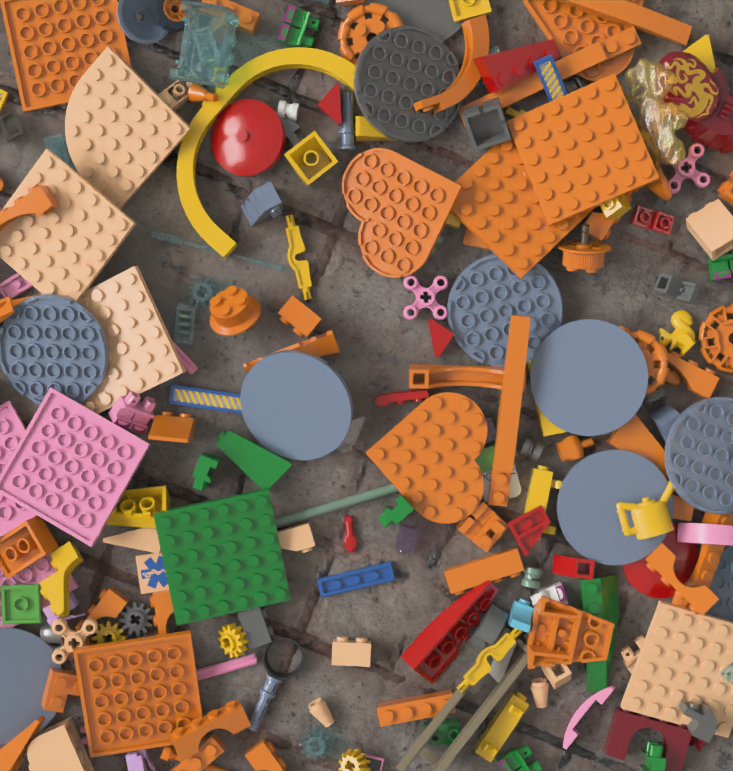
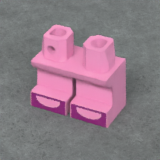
(131, 413)

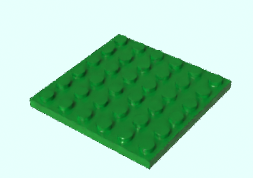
(222, 556)

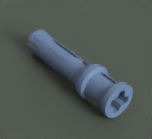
(347, 131)
(267, 693)

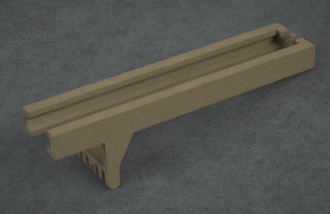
(442, 762)

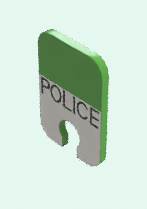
(485, 462)

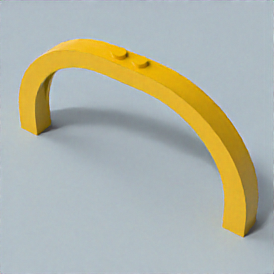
(244, 76)

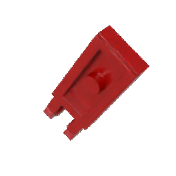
(400, 397)

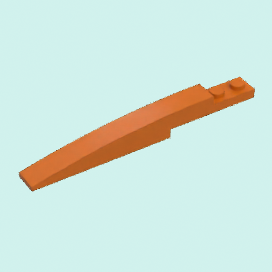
(634, 15)
(567, 67)
(509, 410)

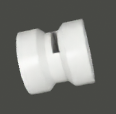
(288, 111)

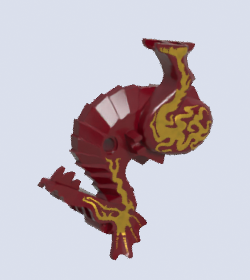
(704, 98)

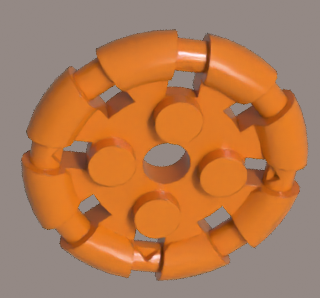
(364, 28)
(720, 338)
(658, 354)

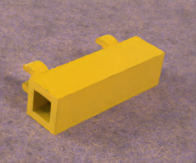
(539, 490)
(501, 725)

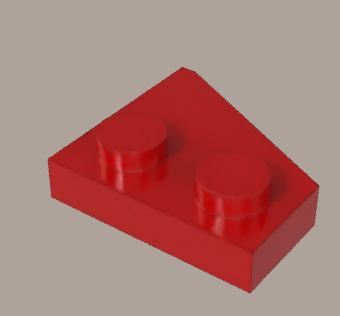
(529, 527)

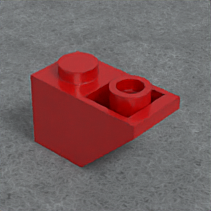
(573, 566)

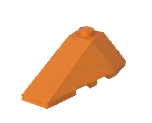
(13, 752)

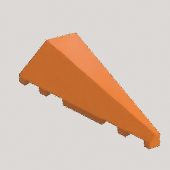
(318, 345)

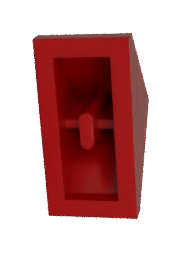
(331, 105)
(439, 336)

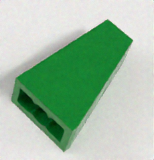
(256, 461)

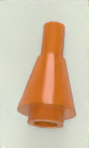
(198, 93)

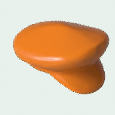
(661, 186)

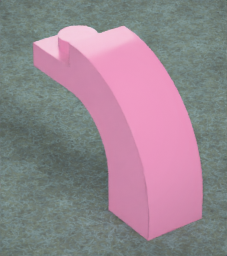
(705, 534)

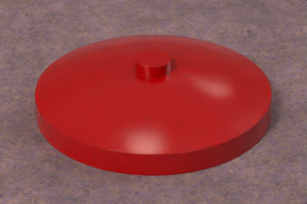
(248, 138)
(649, 582)

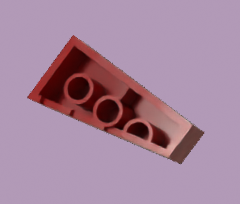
(512, 65)

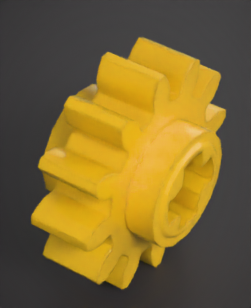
(108, 629)
(233, 640)

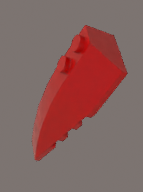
(441, 639)

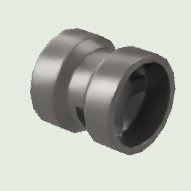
(526, 449)

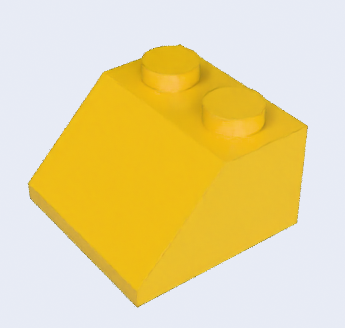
(310, 158)

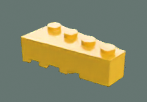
(138, 506)

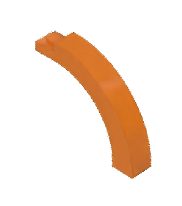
(476, 45)

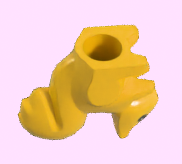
(682, 336)

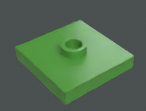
(21, 604)

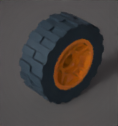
(166, 18)

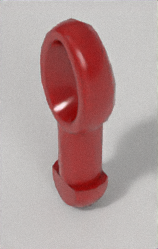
(350, 538)

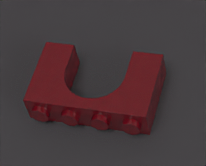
(626, 723)

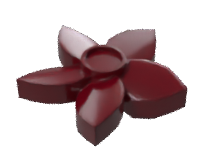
(698, 742)

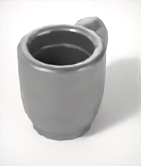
(50, 637)

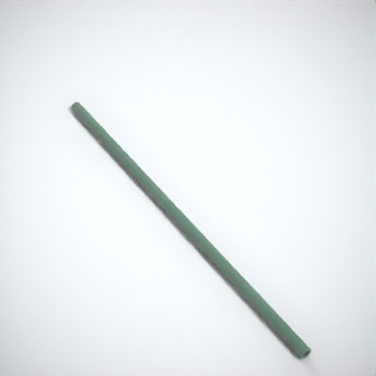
(338, 504)

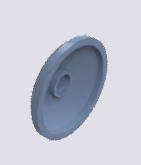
(141, 31)

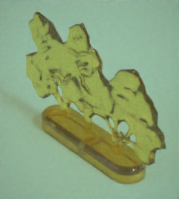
(656, 118)

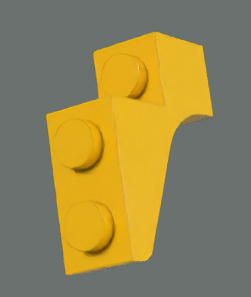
(57, 585)

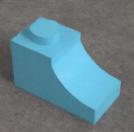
(520, 615)

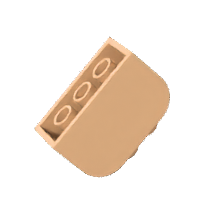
(58, 749)

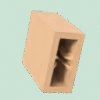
(712, 228)

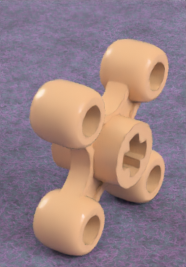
(69, 634)

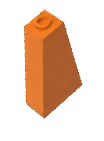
(637, 439)

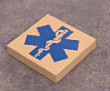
(151, 573)

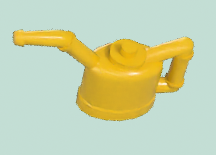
(649, 516)

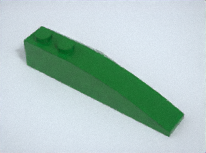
(600, 599)

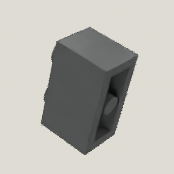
(256, 627)

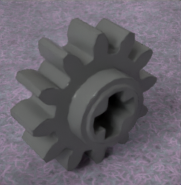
(136, 625)

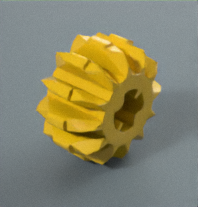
(354, 757)

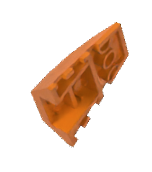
(566, 635)

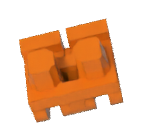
(487, 535)

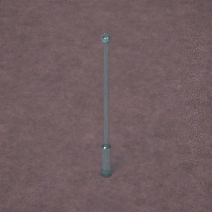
(178, 240)

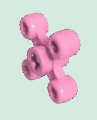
(692, 173)
(431, 291)

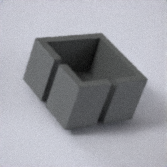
(486, 124)

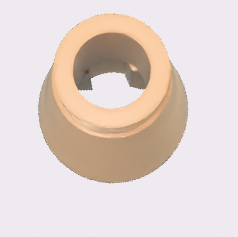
(540, 691)
(320, 710)

